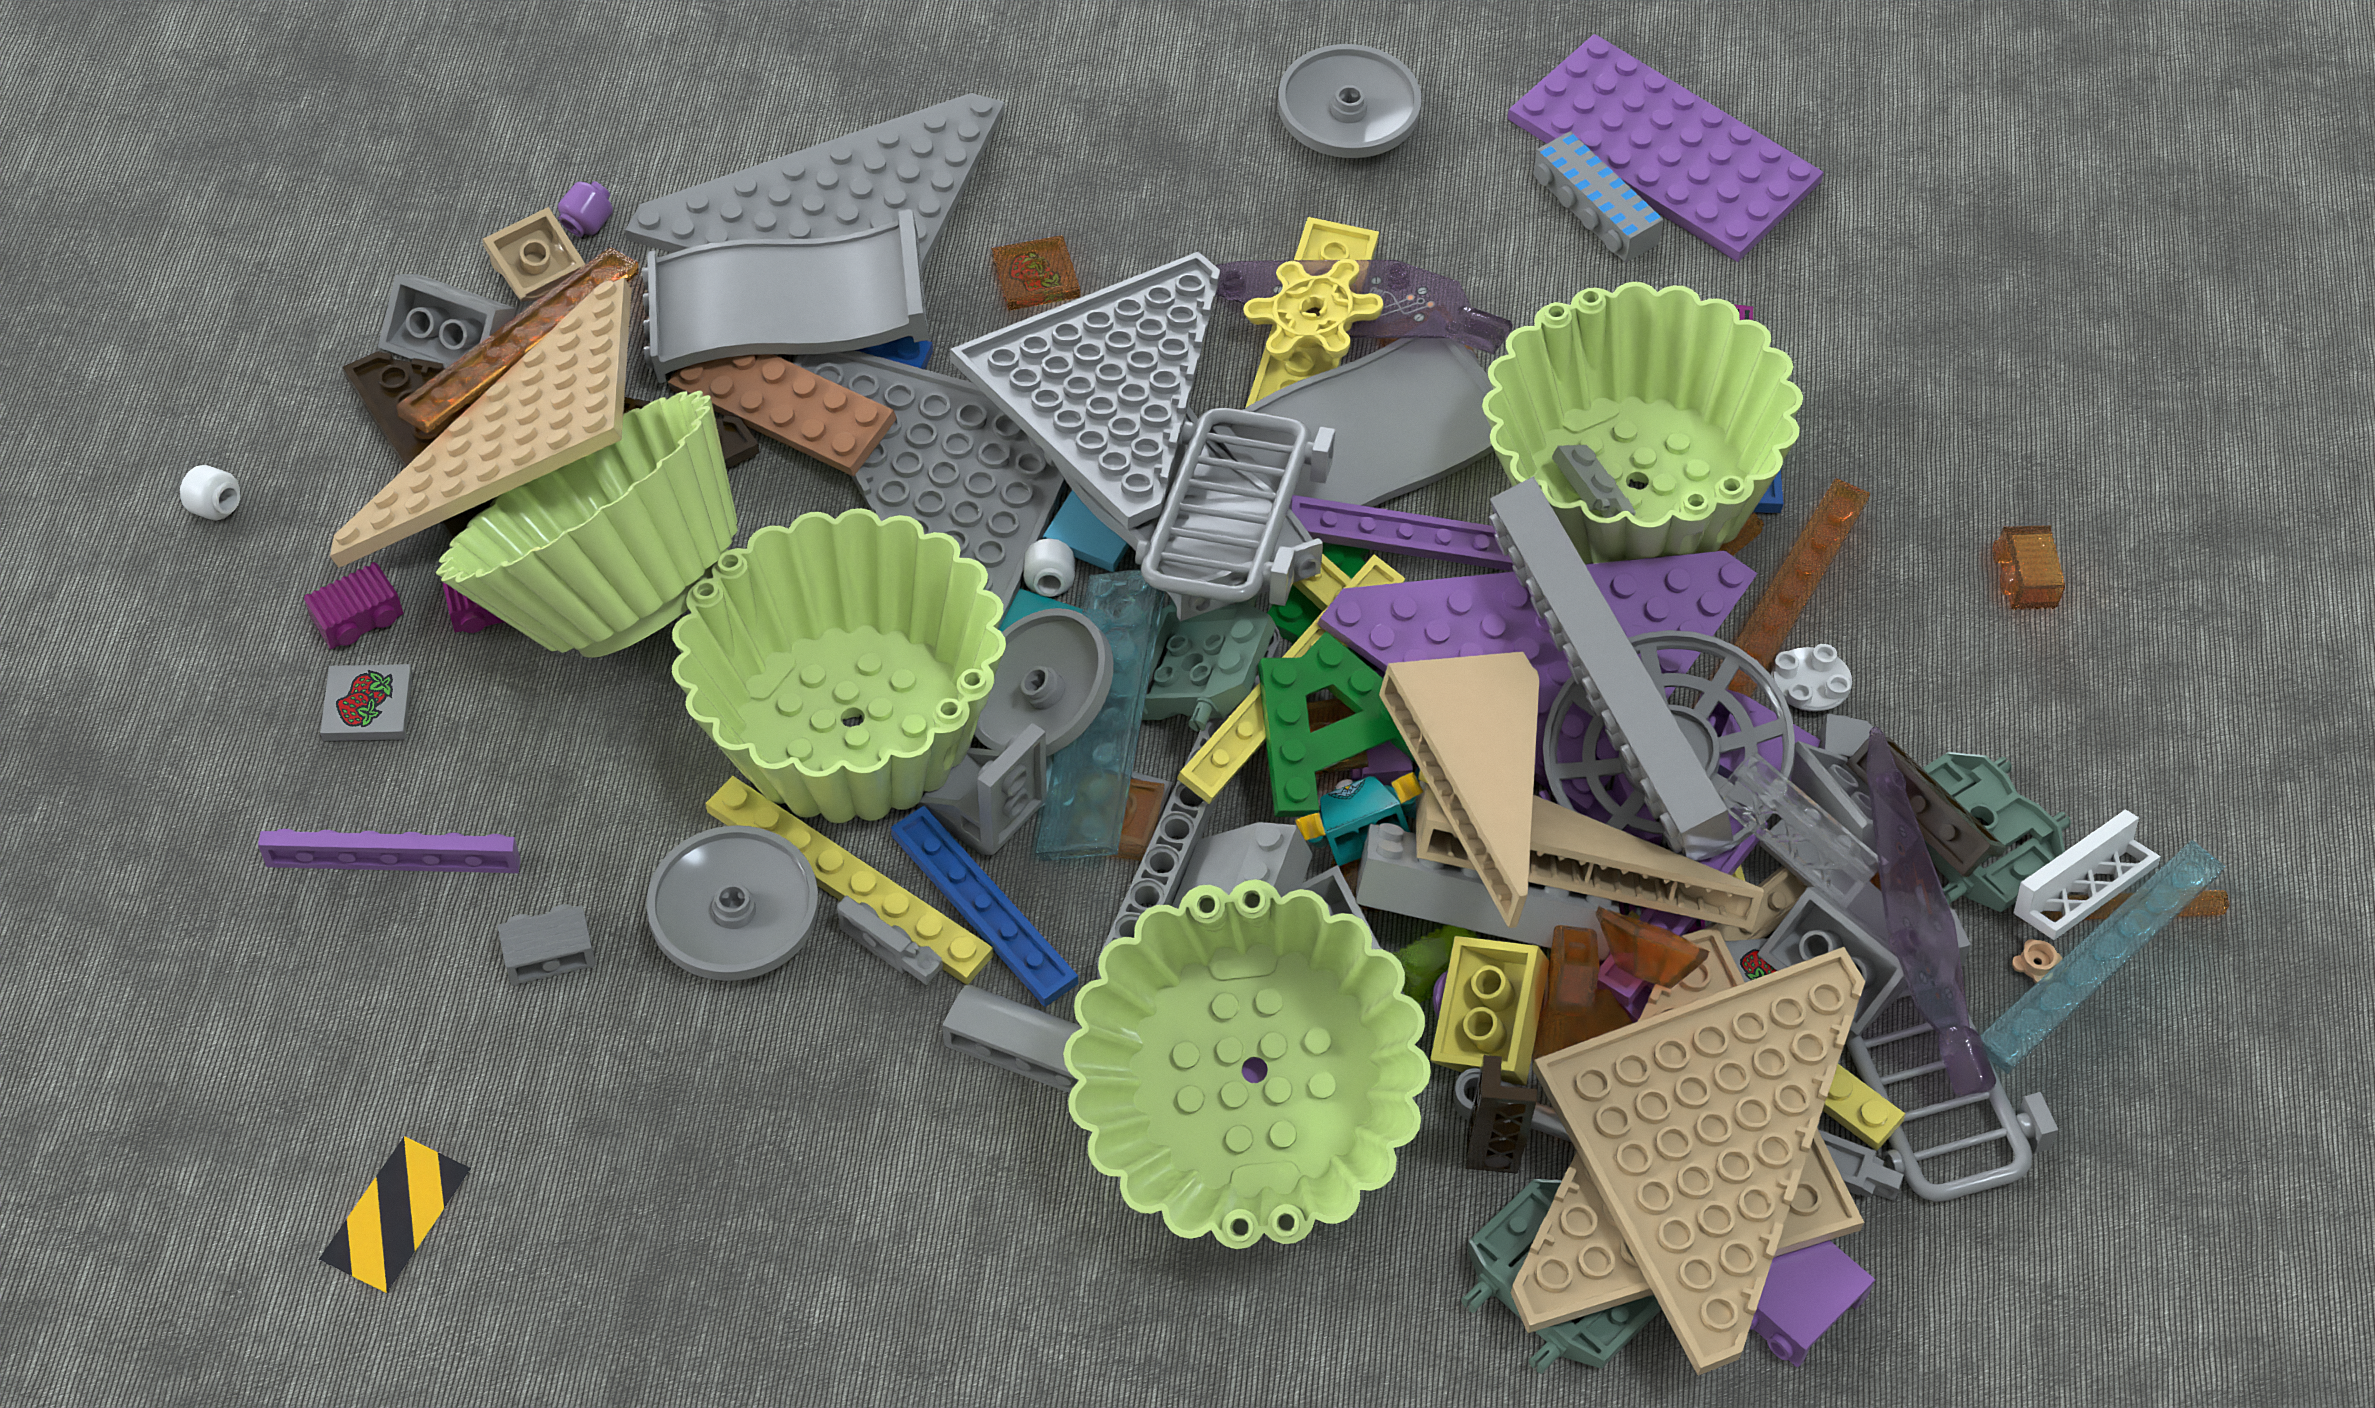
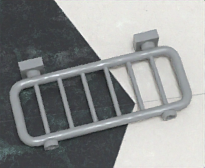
(1275, 574)
(2031, 1122)

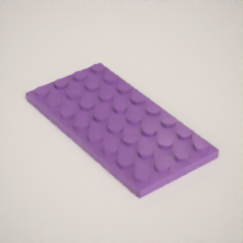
(1669, 146)

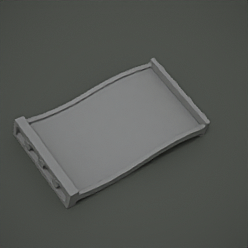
(784, 296)
(1396, 419)
(1292, 534)

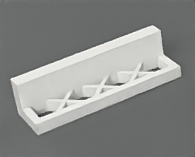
(2074, 873)

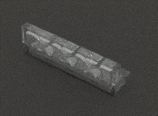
(1806, 818)

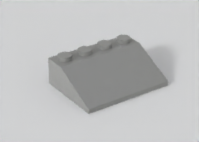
(1247, 853)

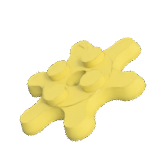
(1301, 292)

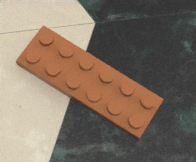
(791, 406)

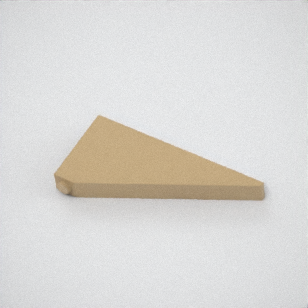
(1476, 745)
(1602, 862)

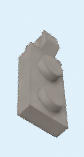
(1591, 480)
(887, 942)
(1861, 1169)

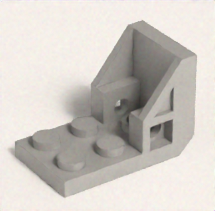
(993, 792)

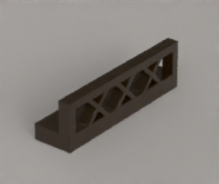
(1938, 814)
(1486, 1122)

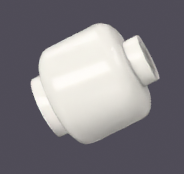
(210, 492)
(1049, 567)

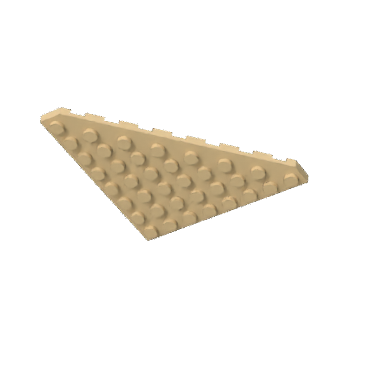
(535, 419)
(1704, 1135)
(1579, 1252)

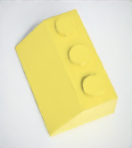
(1491, 1006)

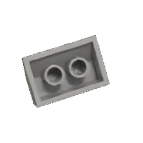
(438, 320)
(1835, 789)
(1820, 927)

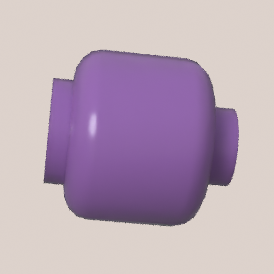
(585, 208)

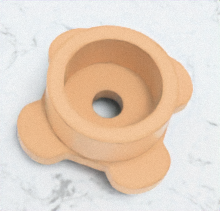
(2038, 951)

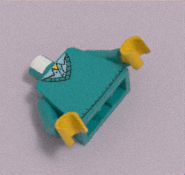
(1351, 810)

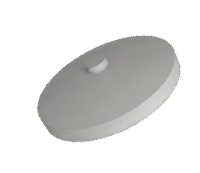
(1349, 101)
(1050, 676)
(732, 902)

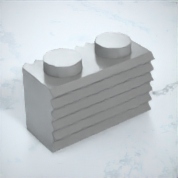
(546, 944)

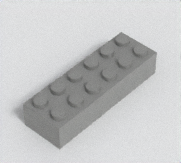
(1456, 896)

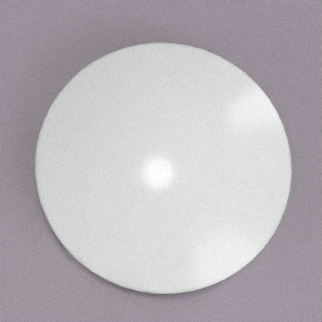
(1812, 677)

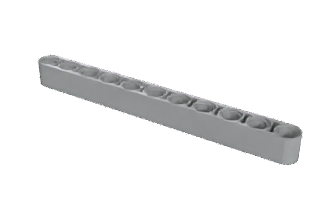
(1170, 853)

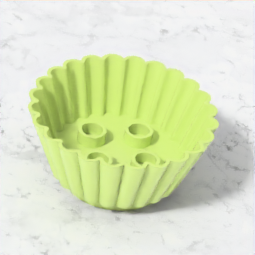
(608, 540)

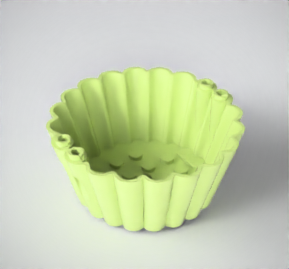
(1662, 398)
(835, 629)
(1170, 1048)

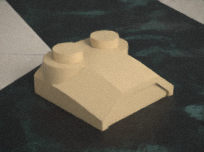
(533, 255)

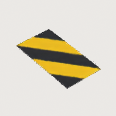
(394, 1214)

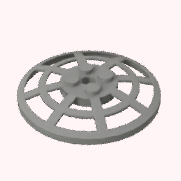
(1691, 721)

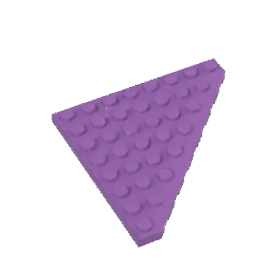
(1497, 617)

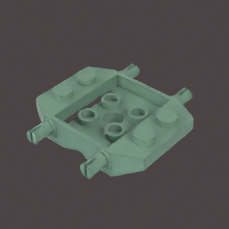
(1223, 656)
(1990, 795)
(1509, 1239)

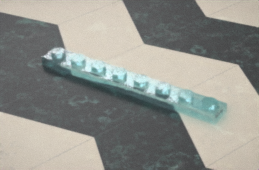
(2100, 956)

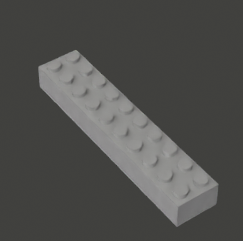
(1610, 672)

